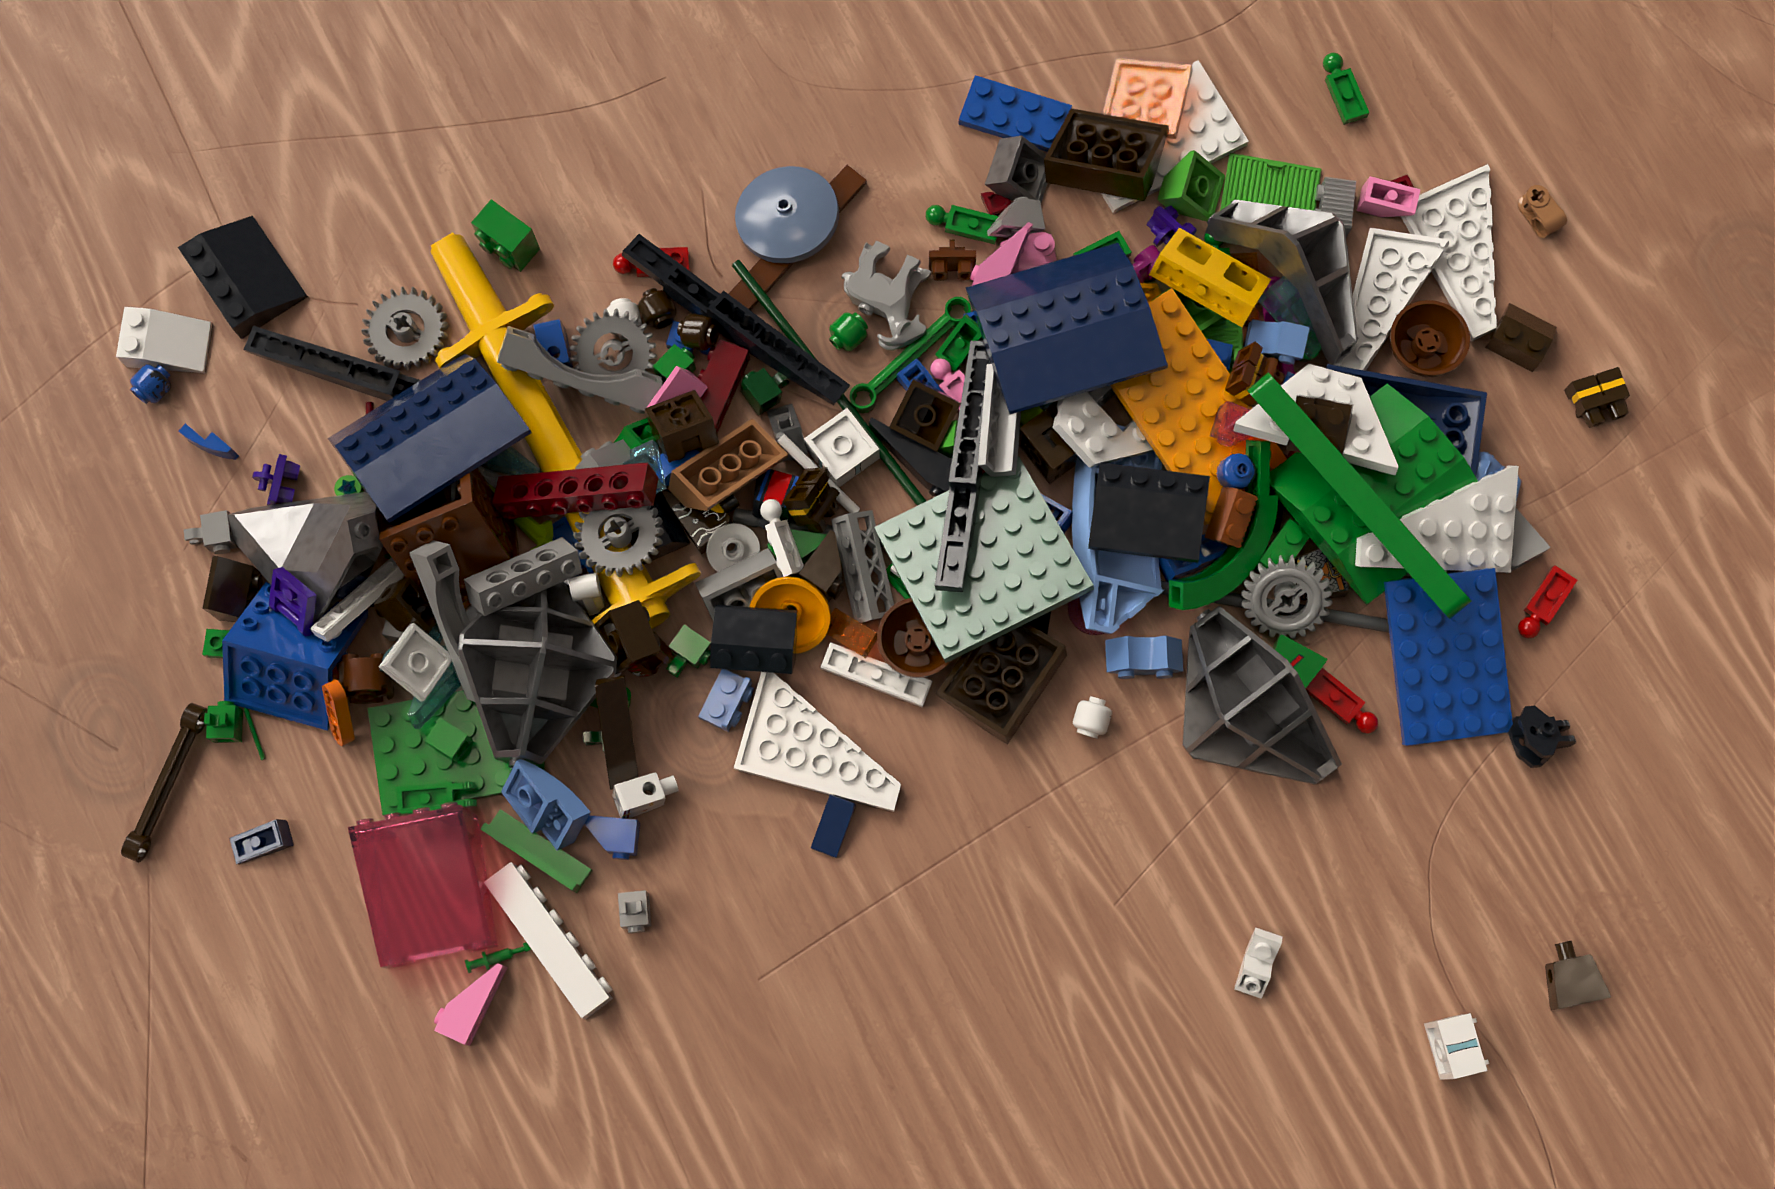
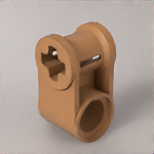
(1543, 212)

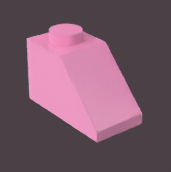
(1387, 198)

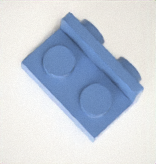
(726, 700)

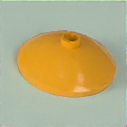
(811, 604)

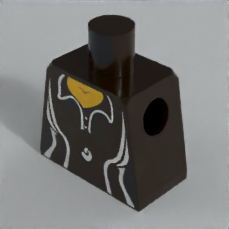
(702, 524)

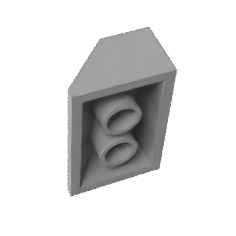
(738, 582)

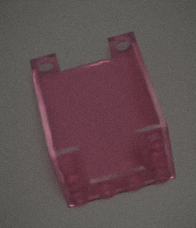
(424, 884)

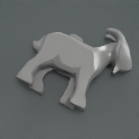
(885, 296)

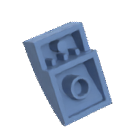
(545, 804)

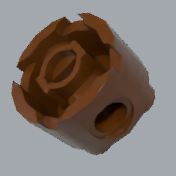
(363, 679)

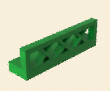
(537, 851)

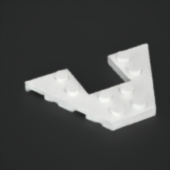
(1095, 434)
(1365, 439)

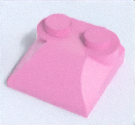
(1036, 252)

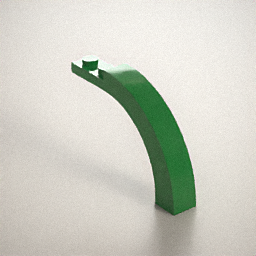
(1235, 562)

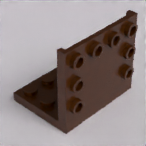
(470, 526)

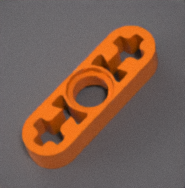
(338, 712)

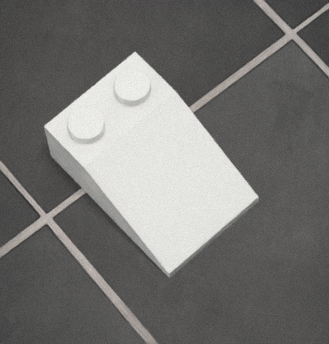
(163, 339)

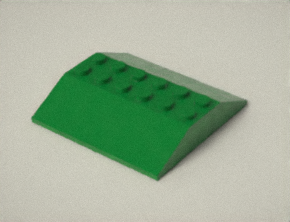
(1426, 472)

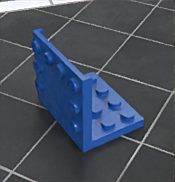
(277, 667)

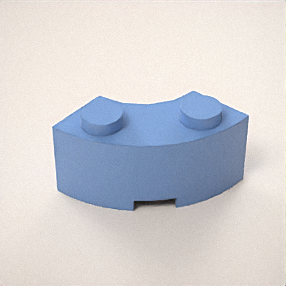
(1279, 339)
(1144, 656)

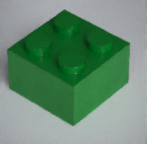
(505, 236)

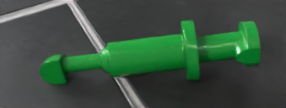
(494, 957)

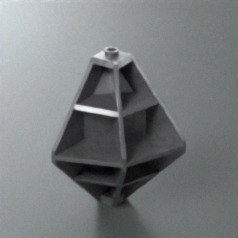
(1310, 253)
(314, 539)
(533, 671)
(1250, 705)

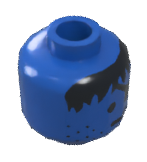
(150, 383)
(1236, 471)

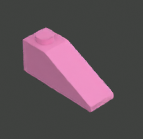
(1004, 259)
(466, 1011)

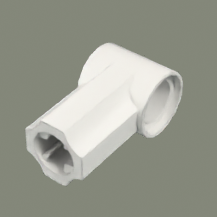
(587, 592)

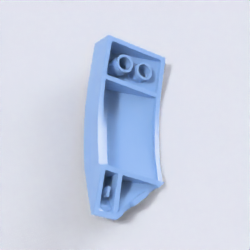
(1120, 580)

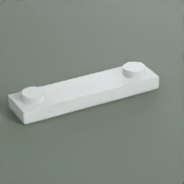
(357, 601)
(875, 675)

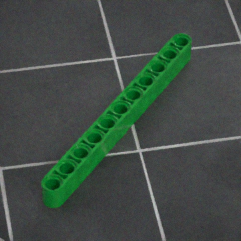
(1359, 495)

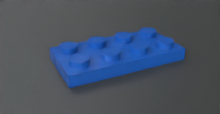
(1012, 112)

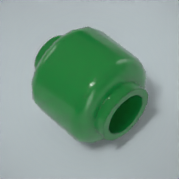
(848, 331)

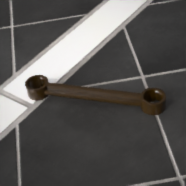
(139, 841)

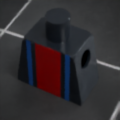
(772, 486)

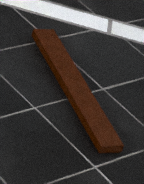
(767, 273)

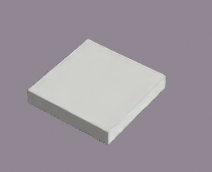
(416, 662)

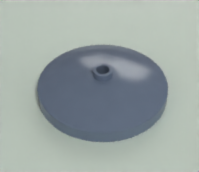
(787, 214)

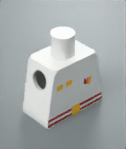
(631, 799)

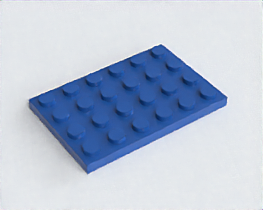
(1448, 669)

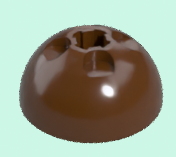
(1435, 328)
(898, 635)

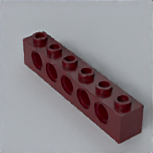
(576, 491)

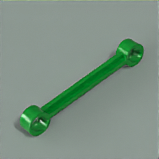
(911, 353)

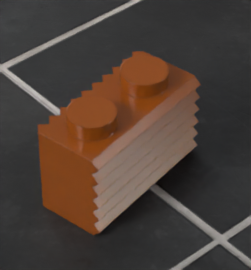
(1231, 517)

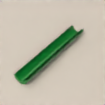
(254, 734)

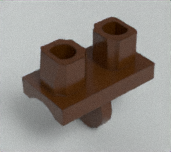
(952, 259)

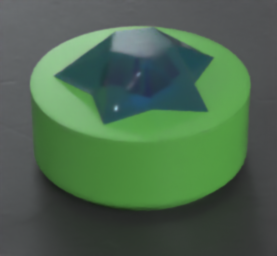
(347, 485)

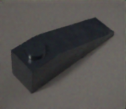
(925, 464)

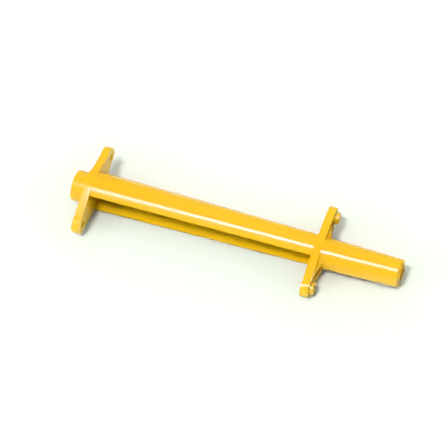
(549, 438)

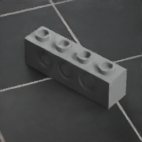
(523, 576)

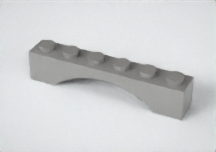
(524, 352)
(440, 581)

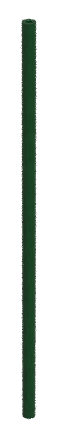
(843, 402)

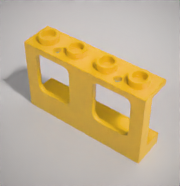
(1209, 277)

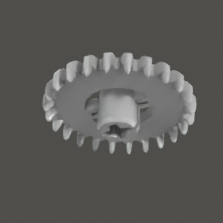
(394, 314)
(607, 324)
(596, 547)
(1283, 576)

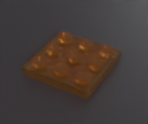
(1149, 92)

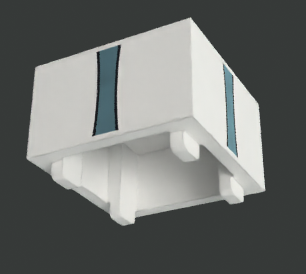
(842, 447)
(1455, 1046)

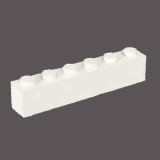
(548, 940)

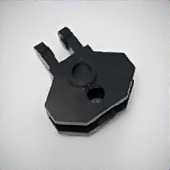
(1540, 736)

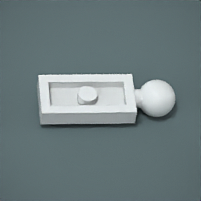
(781, 539)

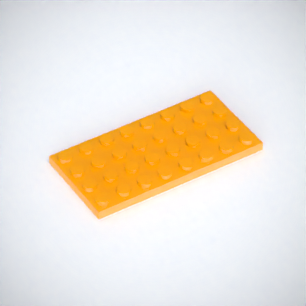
(1181, 402)

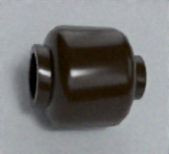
(657, 308)
(698, 332)

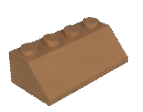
(725, 467)

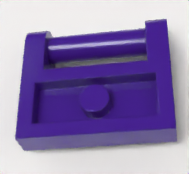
(292, 600)

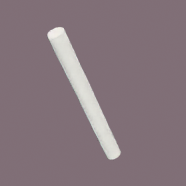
(806, 463)

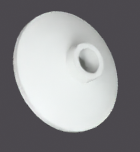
(745, 545)

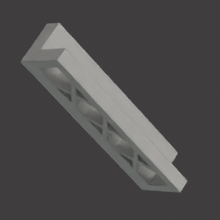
(998, 431)
(858, 566)

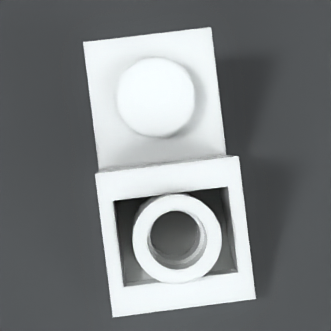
(1258, 962)

